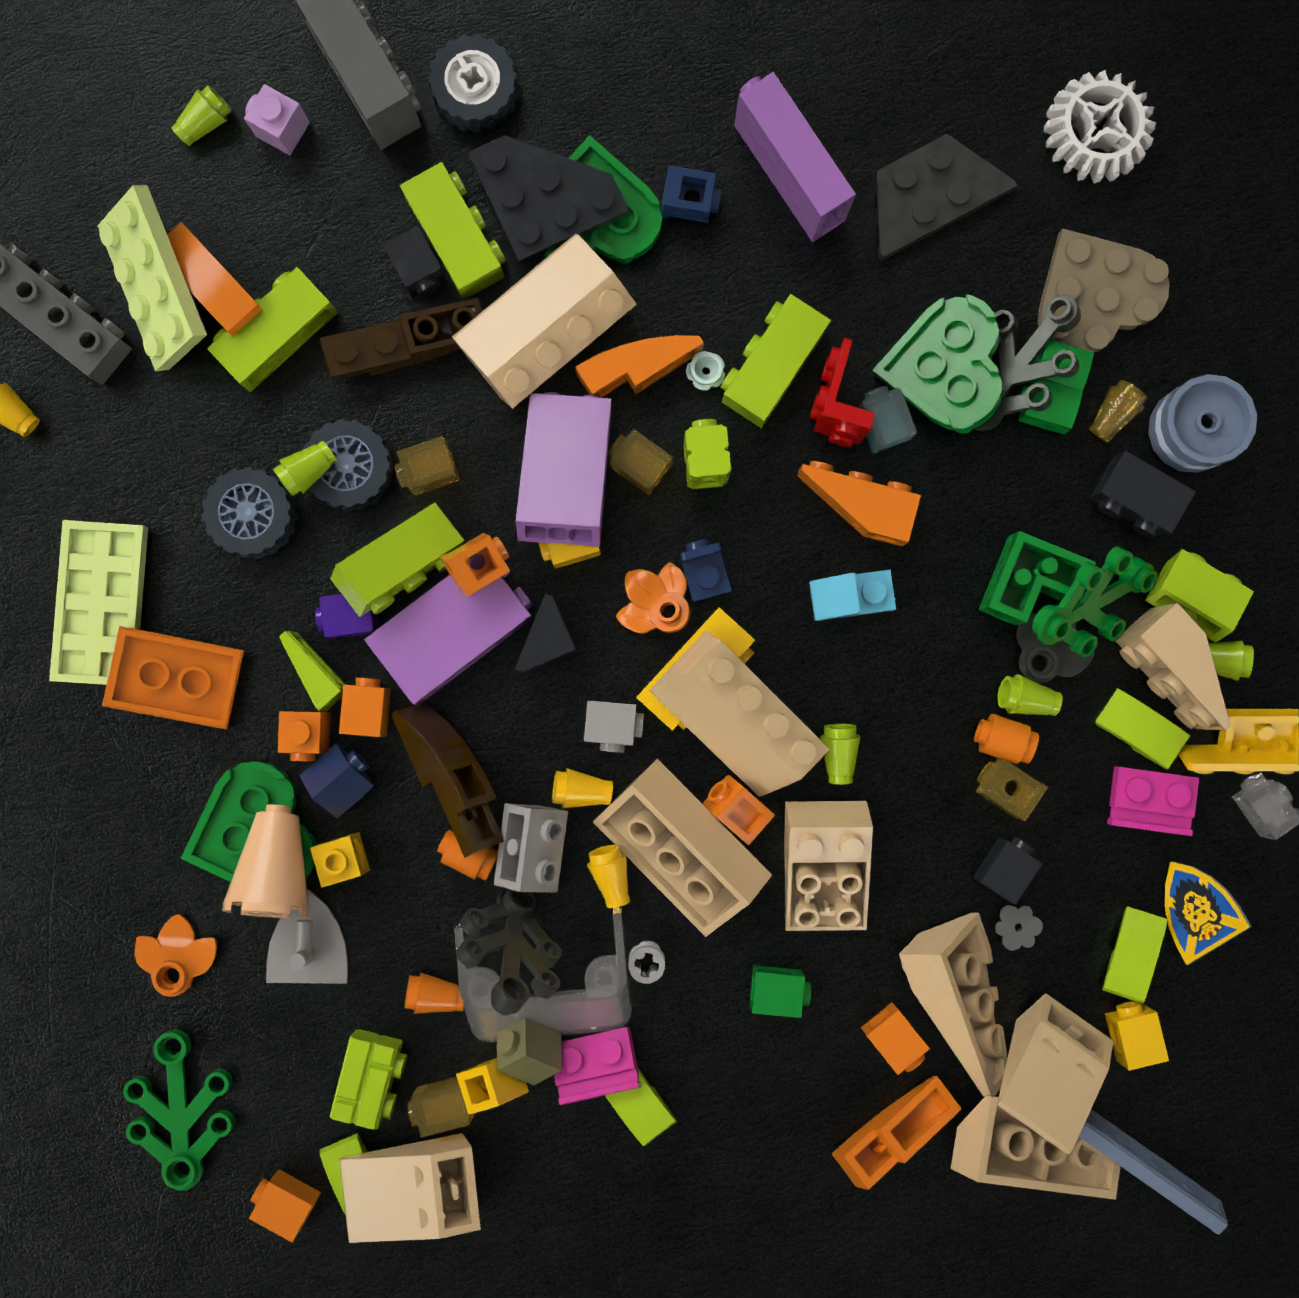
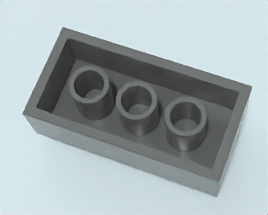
(364, 67)

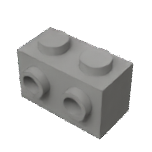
(531, 848)

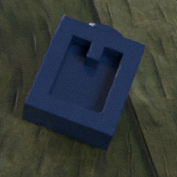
(704, 570)

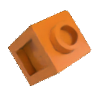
(738, 809)

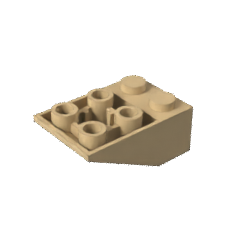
(1179, 665)
(827, 865)
(1054, 1071)
(411, 1191)

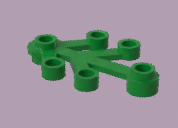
(1055, 622)
(178, 1116)

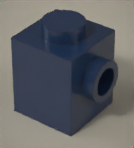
(337, 780)

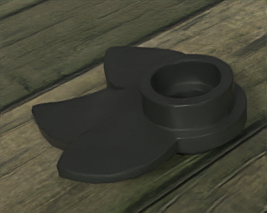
(1057, 657)

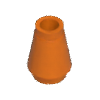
(432, 995)

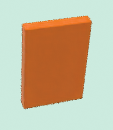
(172, 677)

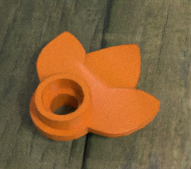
(650, 597)
(175, 949)

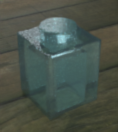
(891, 420)

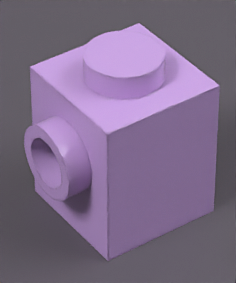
(276, 119)

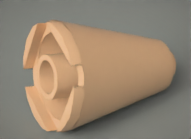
(271, 868)

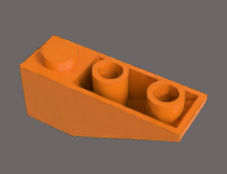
(871, 508)

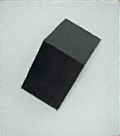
(547, 639)

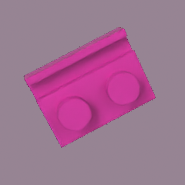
(1153, 800)
(597, 1066)

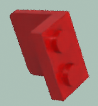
(839, 421)

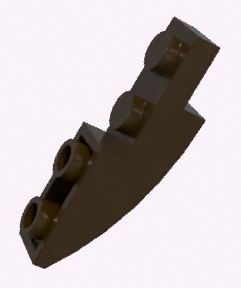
(399, 343)
(459, 781)

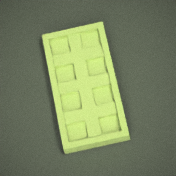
(151, 278)
(96, 594)

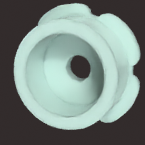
(706, 360)

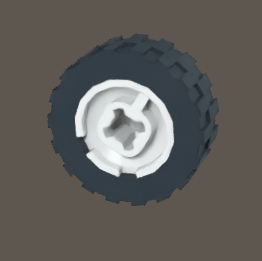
(473, 83)

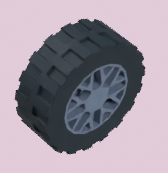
(361, 467)
(249, 513)

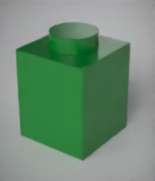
(779, 991)

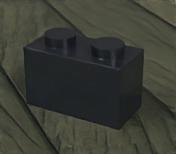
(1141, 496)

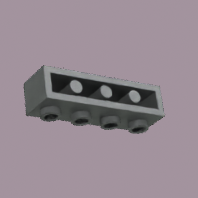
(58, 319)

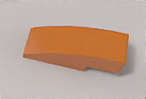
(212, 282)
(637, 362)
(896, 1133)

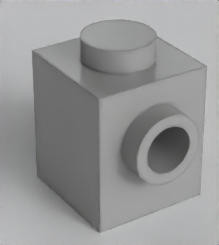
(612, 725)

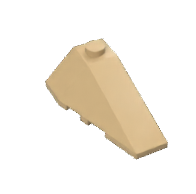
(953, 986)
(1006, 1152)

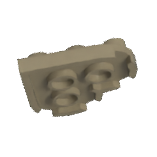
(1109, 283)

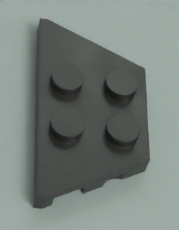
(932, 192)

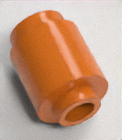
(1006, 739)
(474, 866)

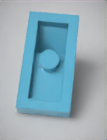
(852, 595)

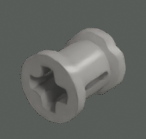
(655, 971)

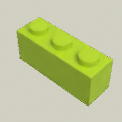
(454, 230)
(287, 320)
(774, 359)
(396, 561)

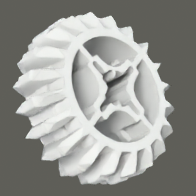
(1077, 105)

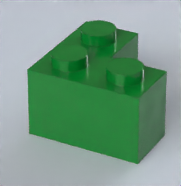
(1024, 571)

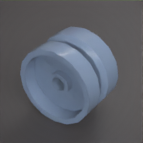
(1202, 423)

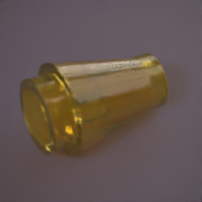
(1117, 410)

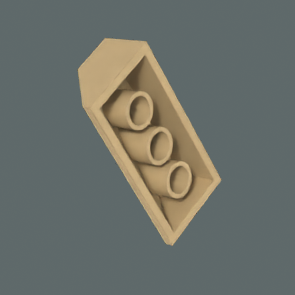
(544, 320)
(738, 717)
(683, 848)

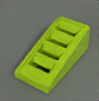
(317, 677)

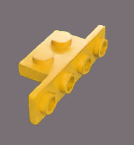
(1252, 743)

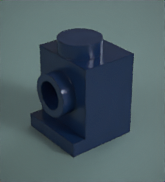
(686, 182)

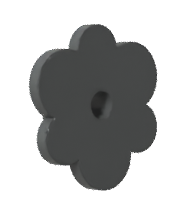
(1029, 927)

